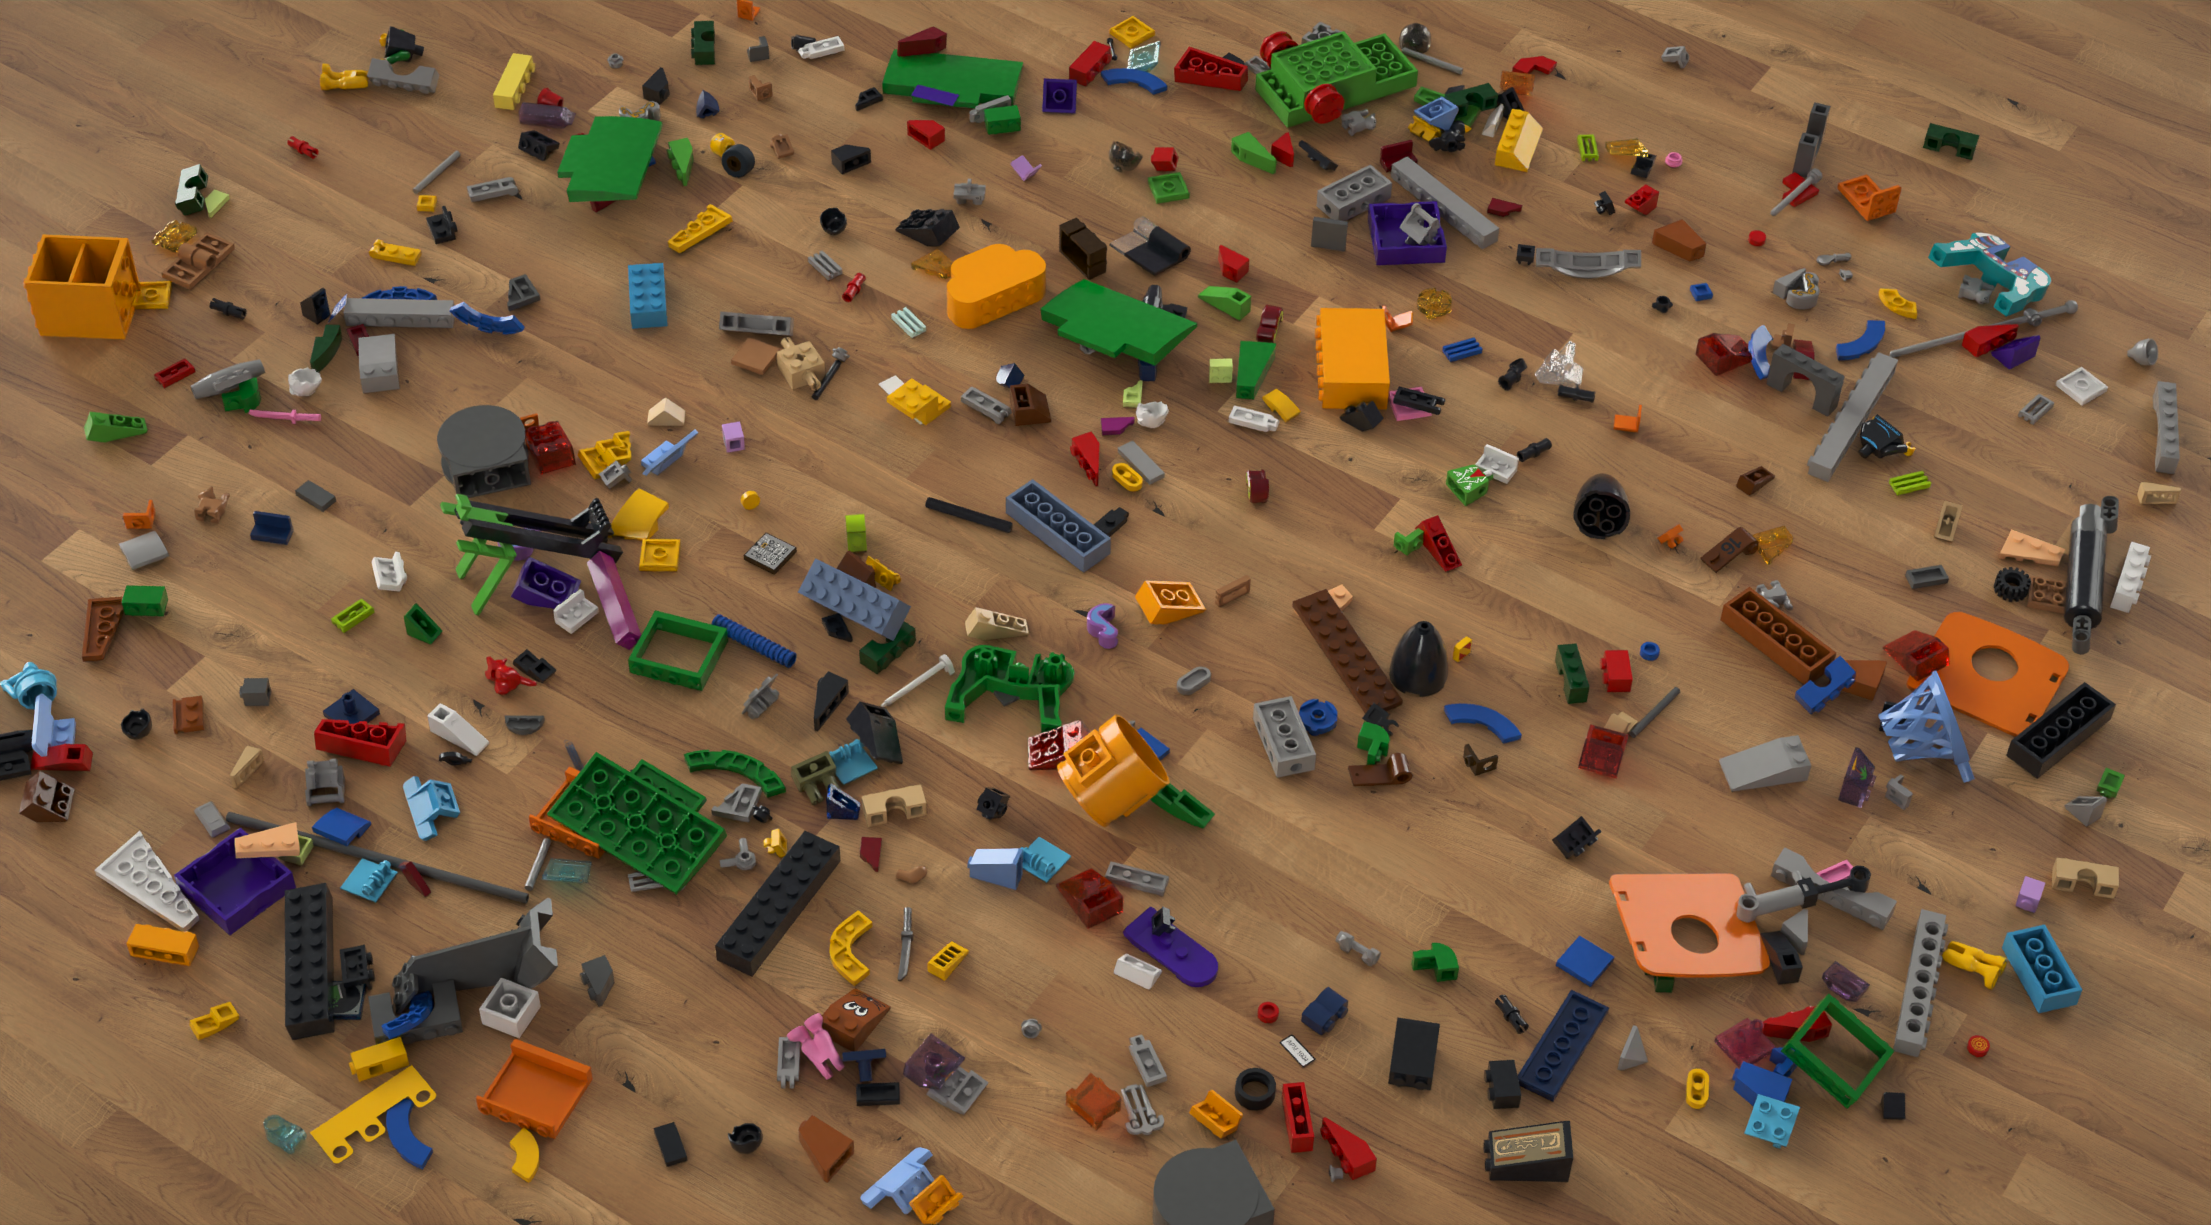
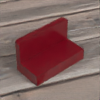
(1394, 152)

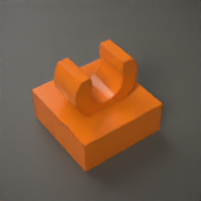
(1672, 535)

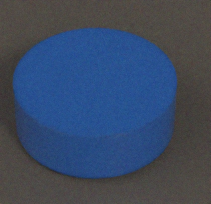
(1649, 651)

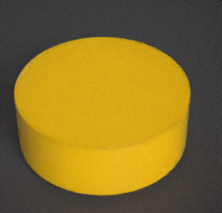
(750, 500)

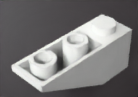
(456, 729)

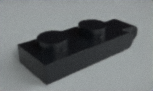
(1316, 155)
(1112, 521)

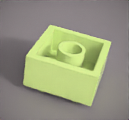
(1220, 370)
(305, 846)

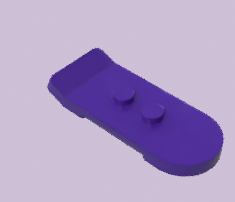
(1174, 951)

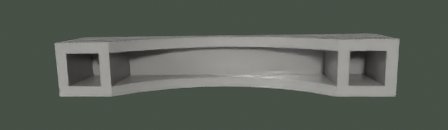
(2167, 417)
(1869, 907)

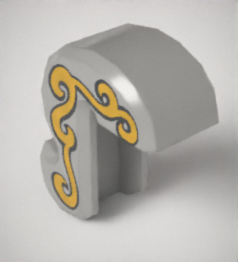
(648, 111)
(1808, 295)

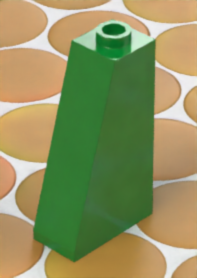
(1253, 366)

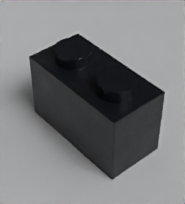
(1503, 1084)

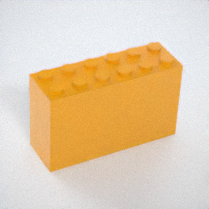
(1352, 357)

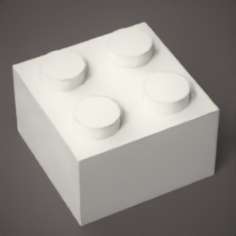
(510, 1007)

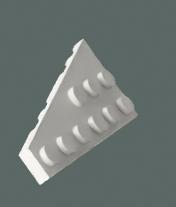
(145, 879)

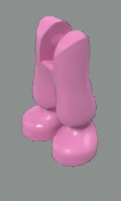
(820, 1047)

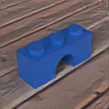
(1814, 697)

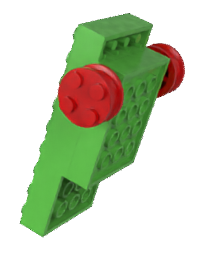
(1329, 75)

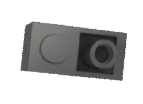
(598, 977)

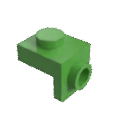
(1410, 542)
(2110, 783)

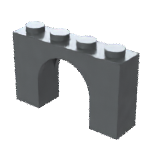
(1811, 140)
(1825, 380)
(441, 1022)

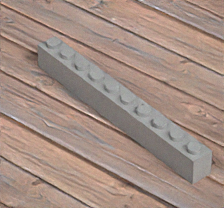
(1853, 415)

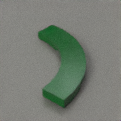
(737, 763)

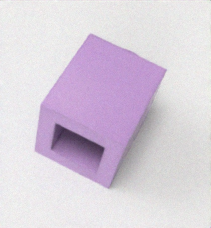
(733, 437)
(2030, 894)

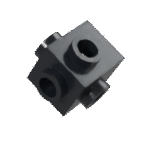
(992, 803)

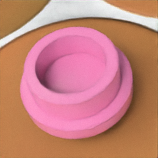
(1673, 159)

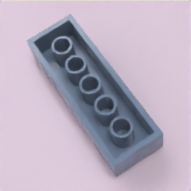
(1058, 525)
(854, 599)

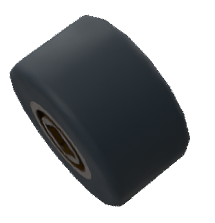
(738, 160)

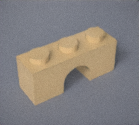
(907, 799)
(2101, 877)

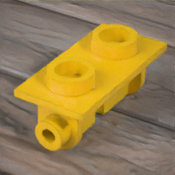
(1420, 126)
(882, 574)

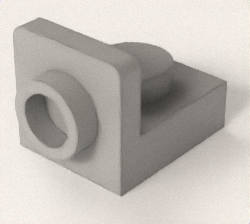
(1675, 54)
(614, 474)
(1897, 793)

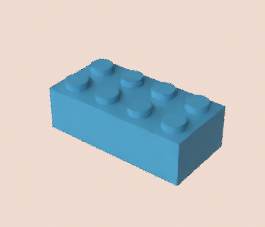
(647, 295)
(2041, 968)

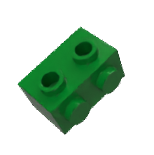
(1002, 119)
(144, 600)

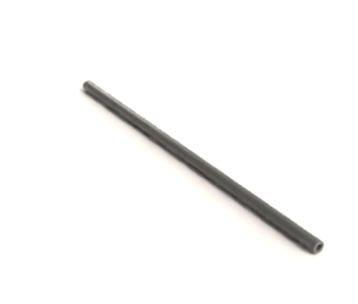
(395, 862)

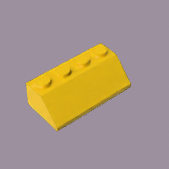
(1518, 141)

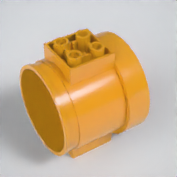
(1112, 771)

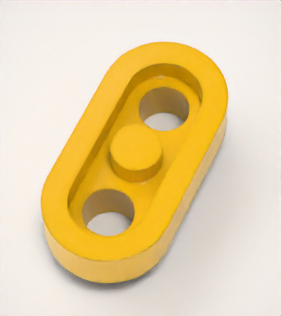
(1127, 477)
(1697, 1090)

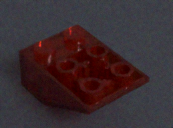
(1723, 352)
(550, 447)
(1919, 653)
(1047, 748)
(1092, 897)

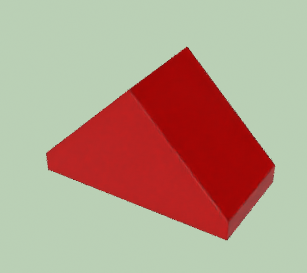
(1283, 150)

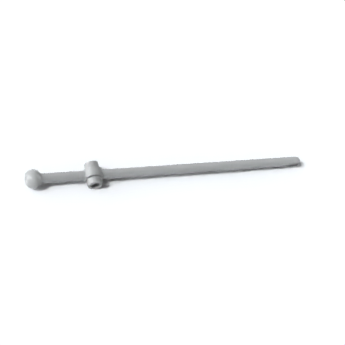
(2030, 315)

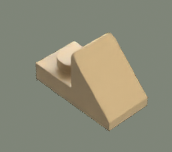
(1621, 723)

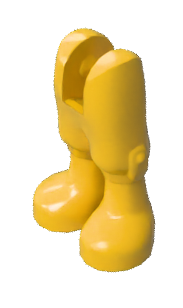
(344, 80)
(1970, 960)

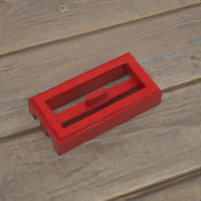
(174, 373)

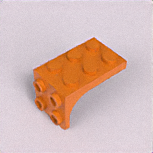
(1869, 198)

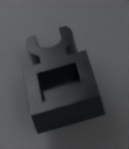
(1379, 716)

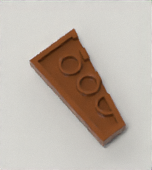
(101, 624)

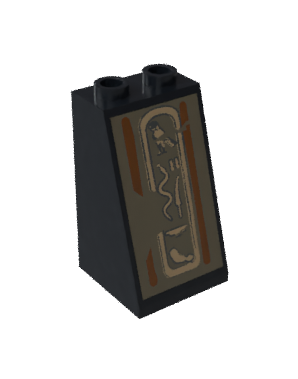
(1530, 1153)

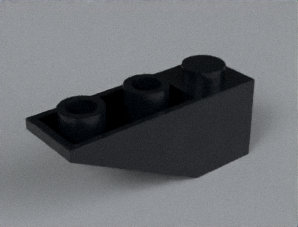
(1782, 957)

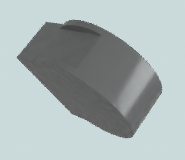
(484, 450)
(1210, 1189)

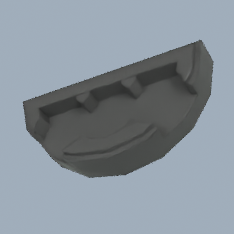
(524, 724)

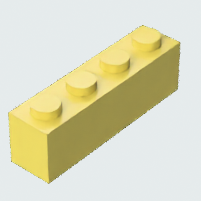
(513, 81)

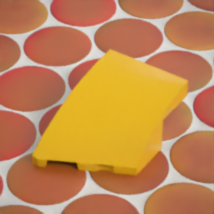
(606, 453)
(639, 516)

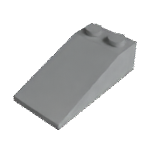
(378, 363)
(1767, 765)

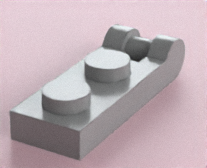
(492, 189)
(986, 404)

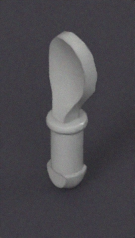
(1827, 259)

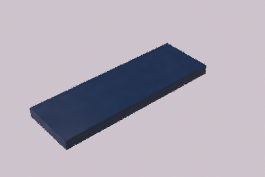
(1562, 1045)

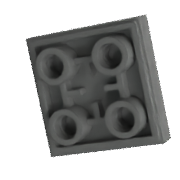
(1329, 234)

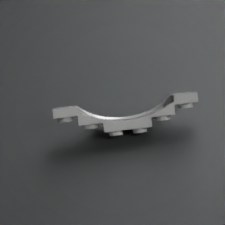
(1588, 264)

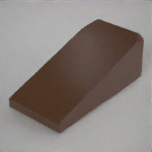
(1754, 480)

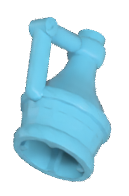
(30, 684)

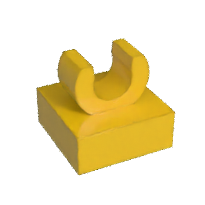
(776, 843)

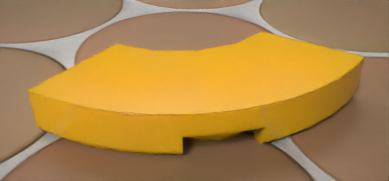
(1898, 304)
(527, 1155)

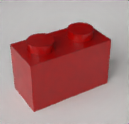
(1617, 671)

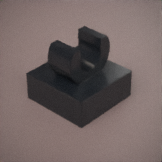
(1604, 204)
(1525, 253)
(1162, 922)

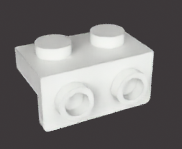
(1499, 463)
(389, 572)
(574, 612)

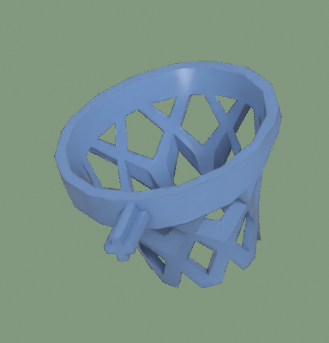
(1925, 737)

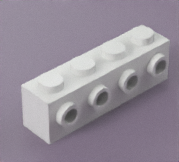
(2130, 577)

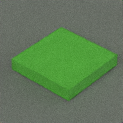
(1168, 187)

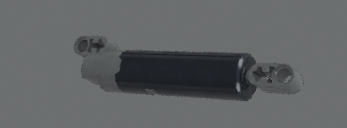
(2087, 569)

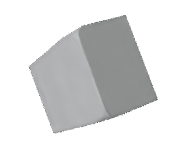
(1787, 283)

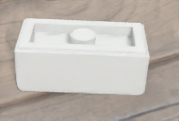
(1493, 121)
(1137, 971)

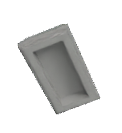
(211, 819)

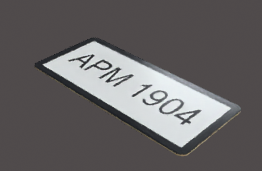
(1297, 1050)

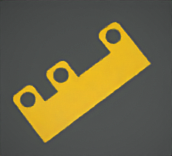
(367, 1109)

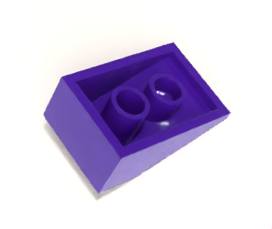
(543, 585)

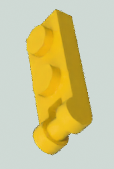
(395, 253)

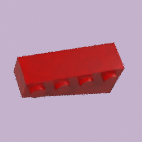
(1210, 70)
(360, 740)

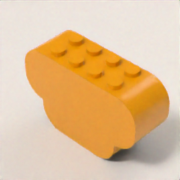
(993, 284)

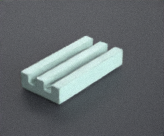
(911, 322)

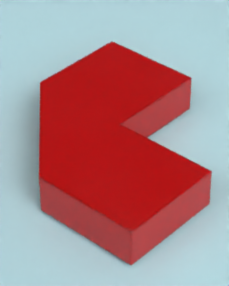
(1539, 63)

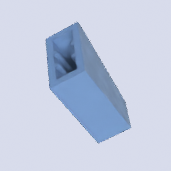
(997, 866)

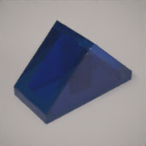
(841, 805)

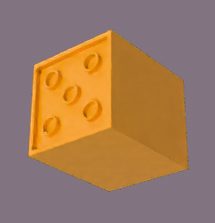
(82, 286)

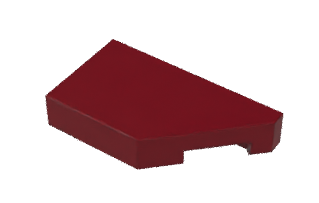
(1502, 207)
(871, 851)
(414, 877)

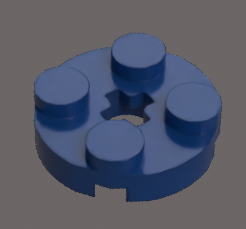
(1318, 725)

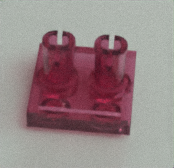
(1745, 1042)

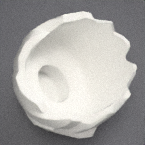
(304, 382)
(1151, 414)

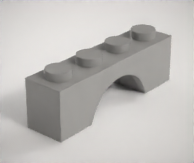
(422, 79)
(756, 323)

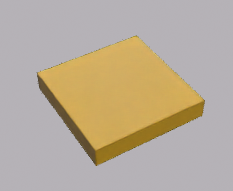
(1132, 32)
(153, 295)
(659, 555)

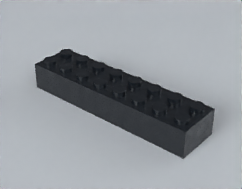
(777, 903)
(309, 961)

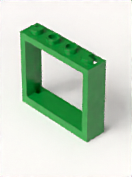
(683, 627)
(1821, 1072)

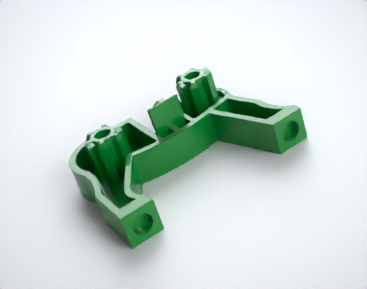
(997, 669)

